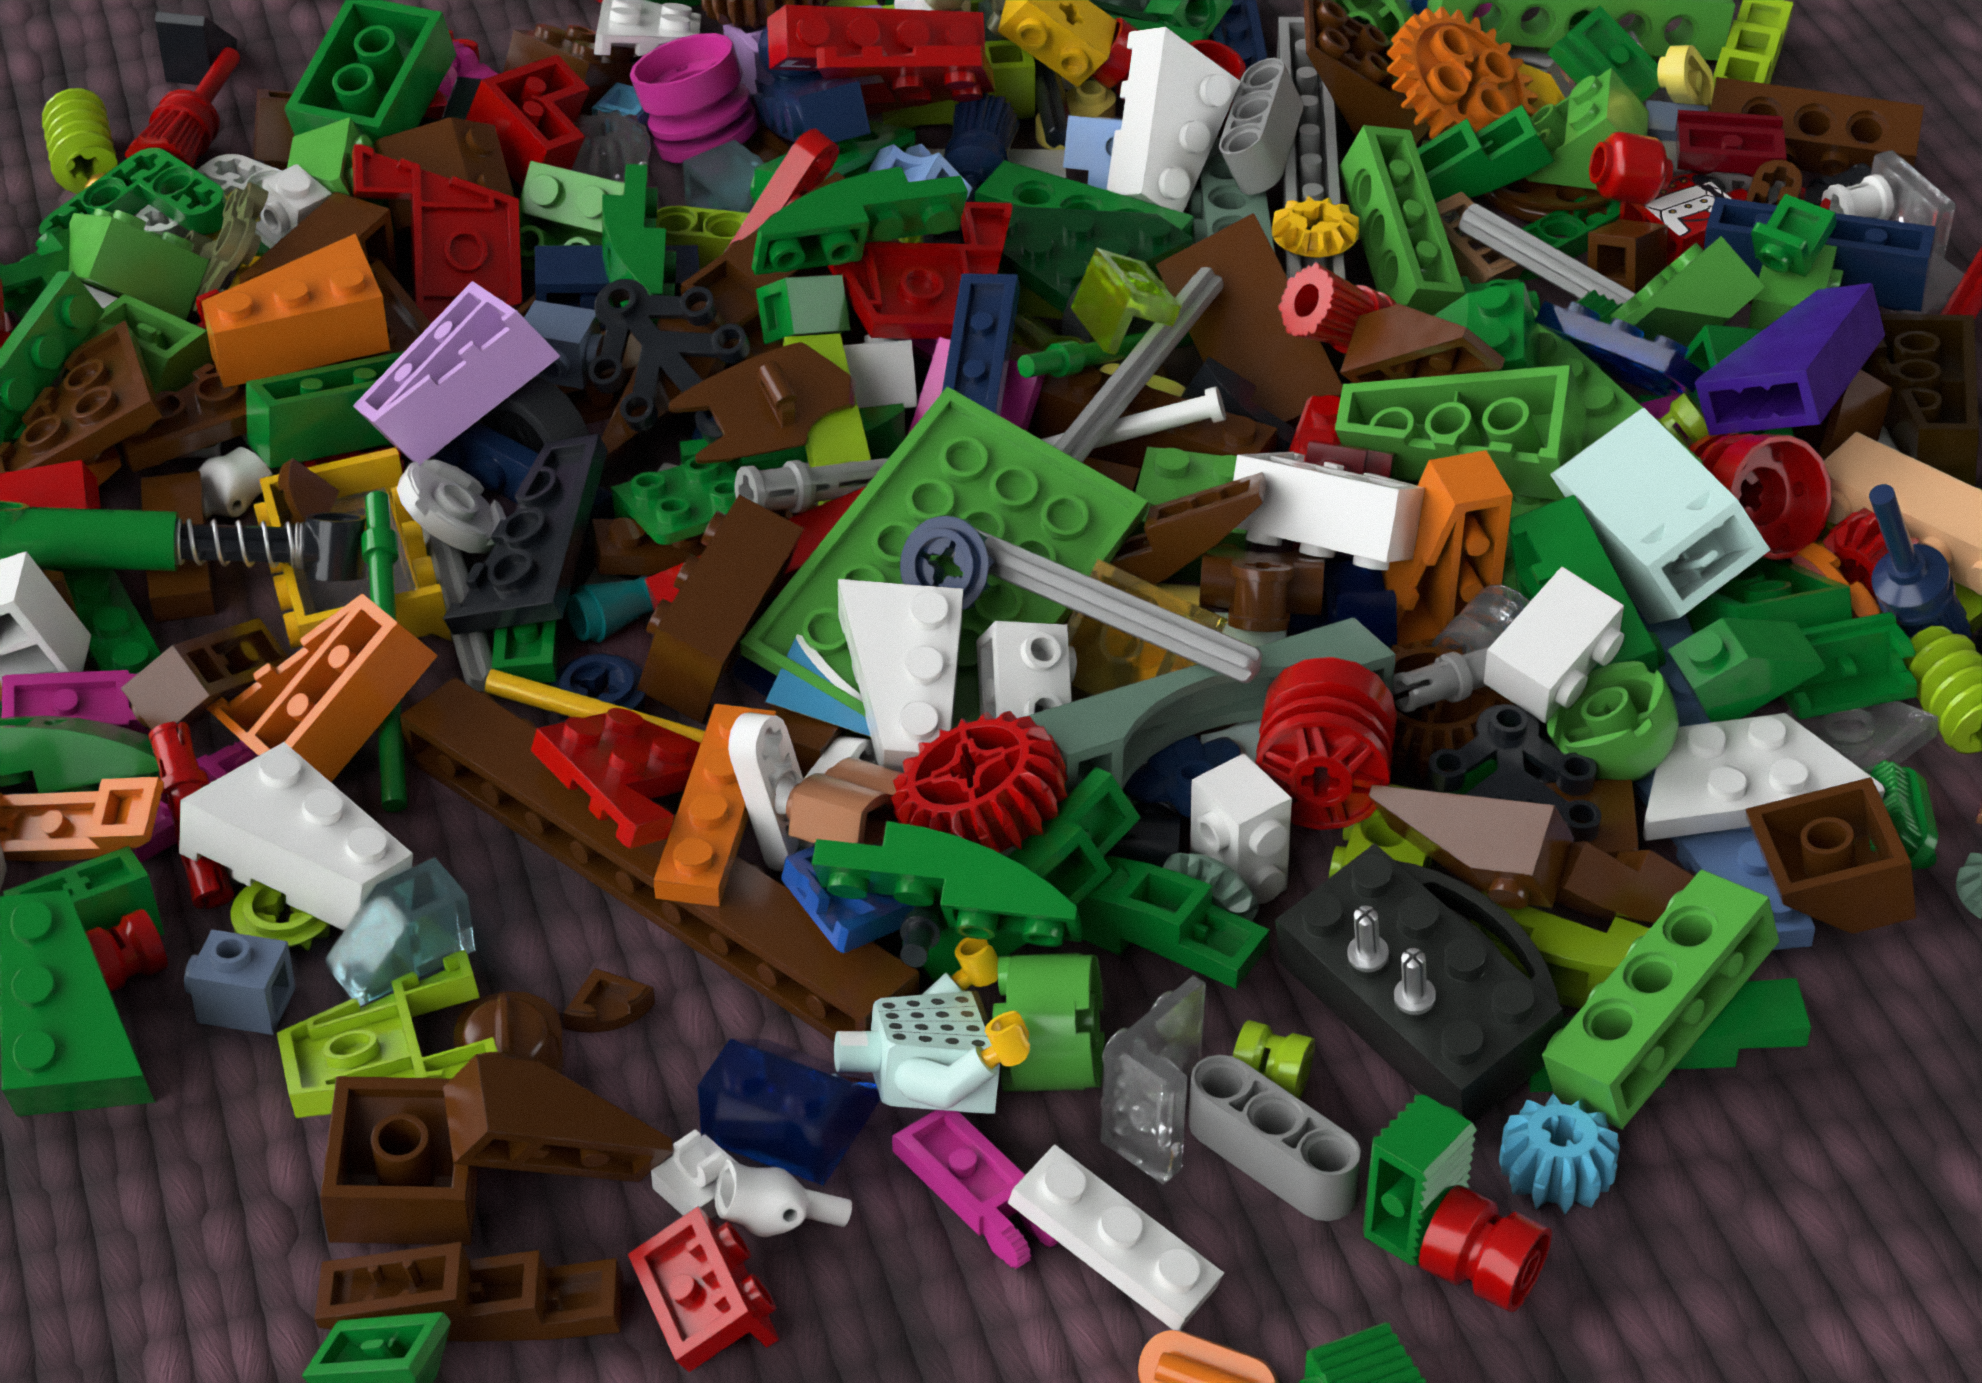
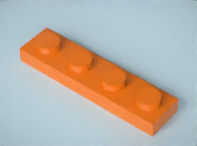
(707, 821)

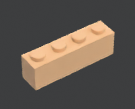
(1933, 504)

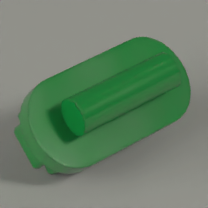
(1910, 811)

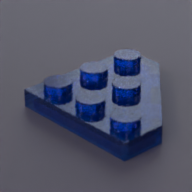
(1622, 350)

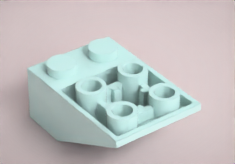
(1660, 517)

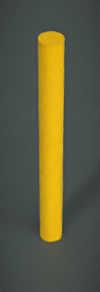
(567, 702)

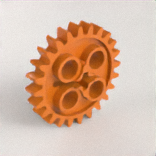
(1456, 72)

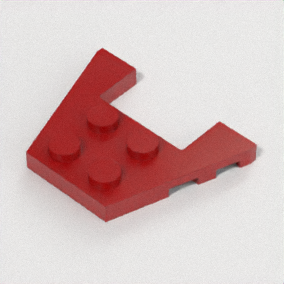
(914, 78)
(456, 230)
(915, 286)
(621, 767)

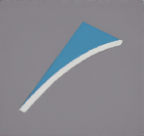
(805, 699)

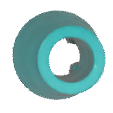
(606, 608)

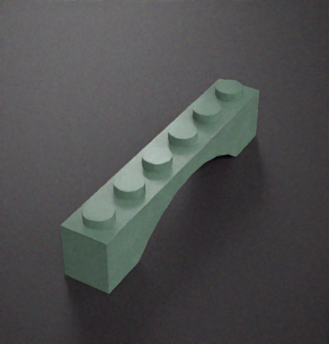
(1138, 720)

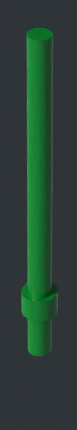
(1070, 357)
(380, 553)

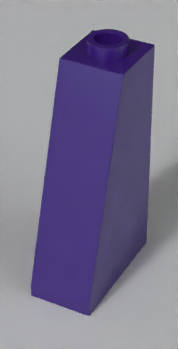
(1794, 365)

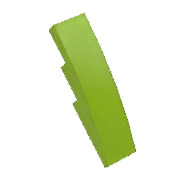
(1755, 41)

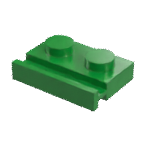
(1603, 44)

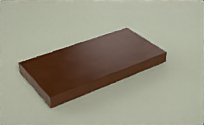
(1244, 320)

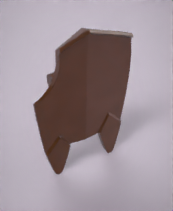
(768, 401)

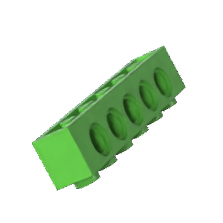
(1703, 22)

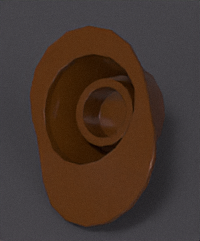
(519, 1023)

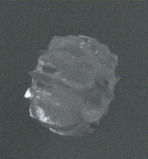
(611, 144)

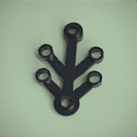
(659, 348)
(1508, 736)

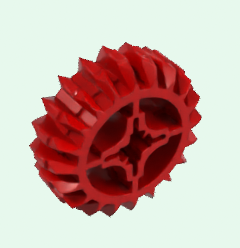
(984, 781)

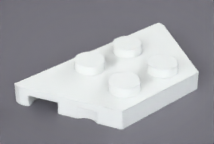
(642, 25)
(1736, 766)

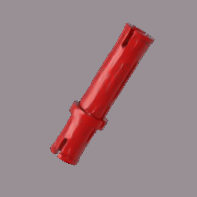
(181, 778)

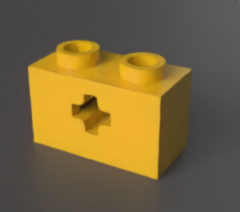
(1062, 34)

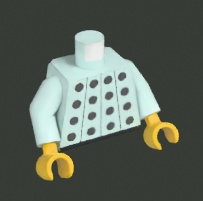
(939, 1044)

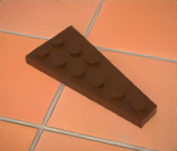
(210, 414)

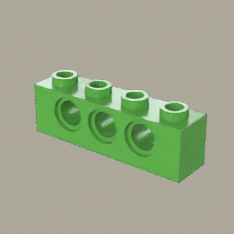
(1399, 220)
(1661, 997)

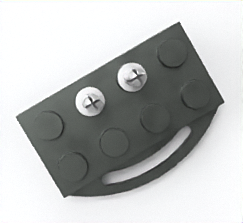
(1424, 979)

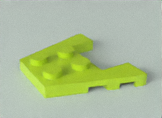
(376, 1038)

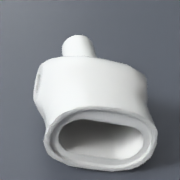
(232, 482)
(773, 1200)

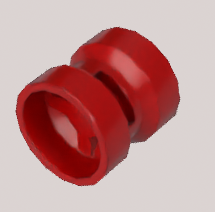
(128, 949)

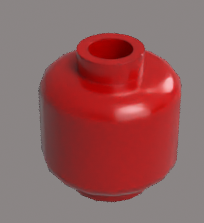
(1630, 168)

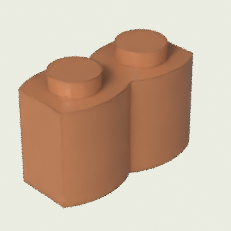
(843, 804)

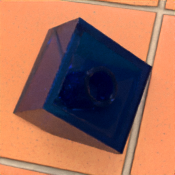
(784, 1107)

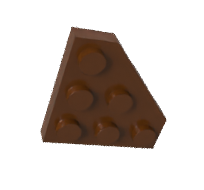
(92, 409)

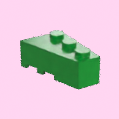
(1563, 537)
(57, 1014)

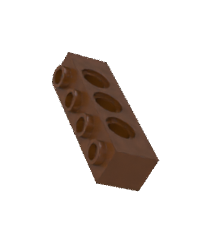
(1835, 120)

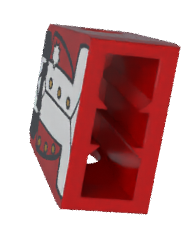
(1684, 208)

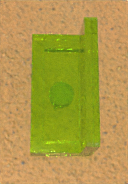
(1115, 292)

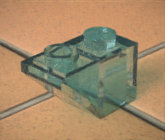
(402, 930)

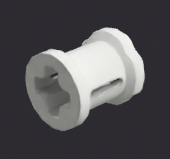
(1868, 199)

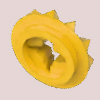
(1334, 229)

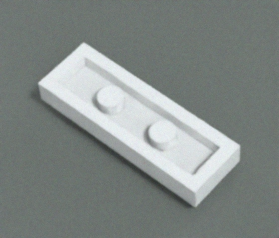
(1115, 1238)

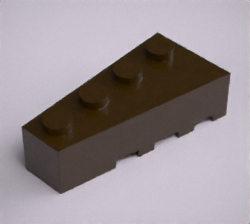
(1933, 389)

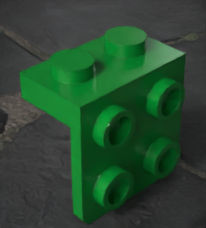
(676, 500)

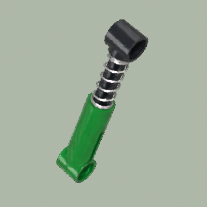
(158, 540)

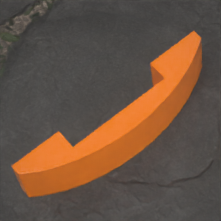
(79, 823)

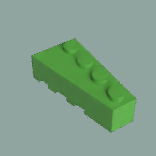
(1522, 417)

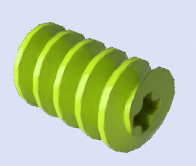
(77, 137)
(1949, 685)

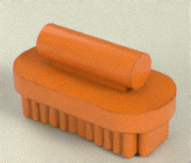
(1187, 1358)

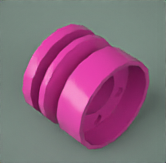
(694, 96)

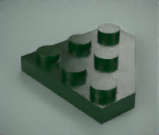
(1055, 245)

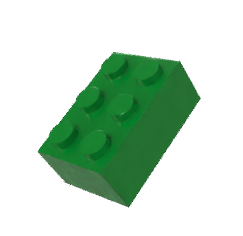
(376, 67)

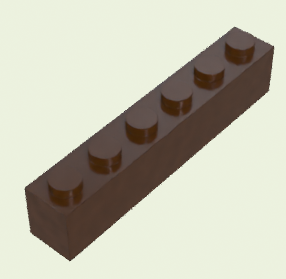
(1067, 396)

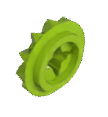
(260, 906)

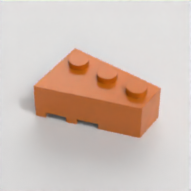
(298, 316)
(1456, 545)
(330, 690)

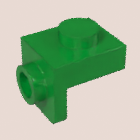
(1793, 235)

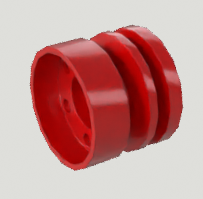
(1777, 484)
(1327, 740)

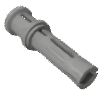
(799, 486)

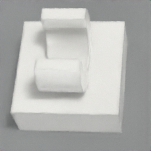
(691, 1174)

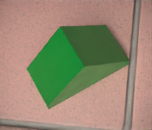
(381, 1350)

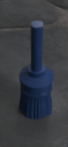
(981, 138)
(1911, 577)

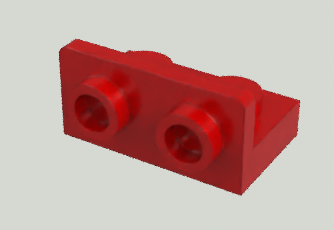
(702, 1288)

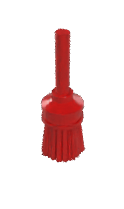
(186, 119)
(1326, 306)

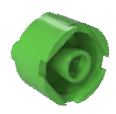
(1060, 1007)

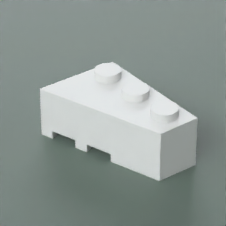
(1168, 120)
(1332, 510)
(36, 623)
(903, 660)
(292, 832)

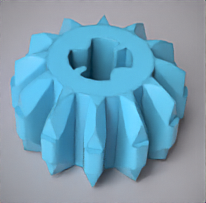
(1559, 1153)

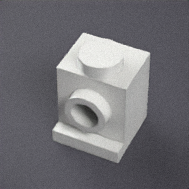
(289, 201)

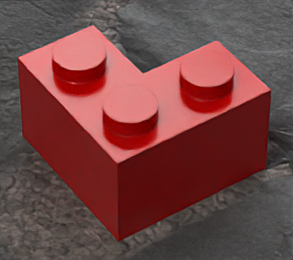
(533, 114)

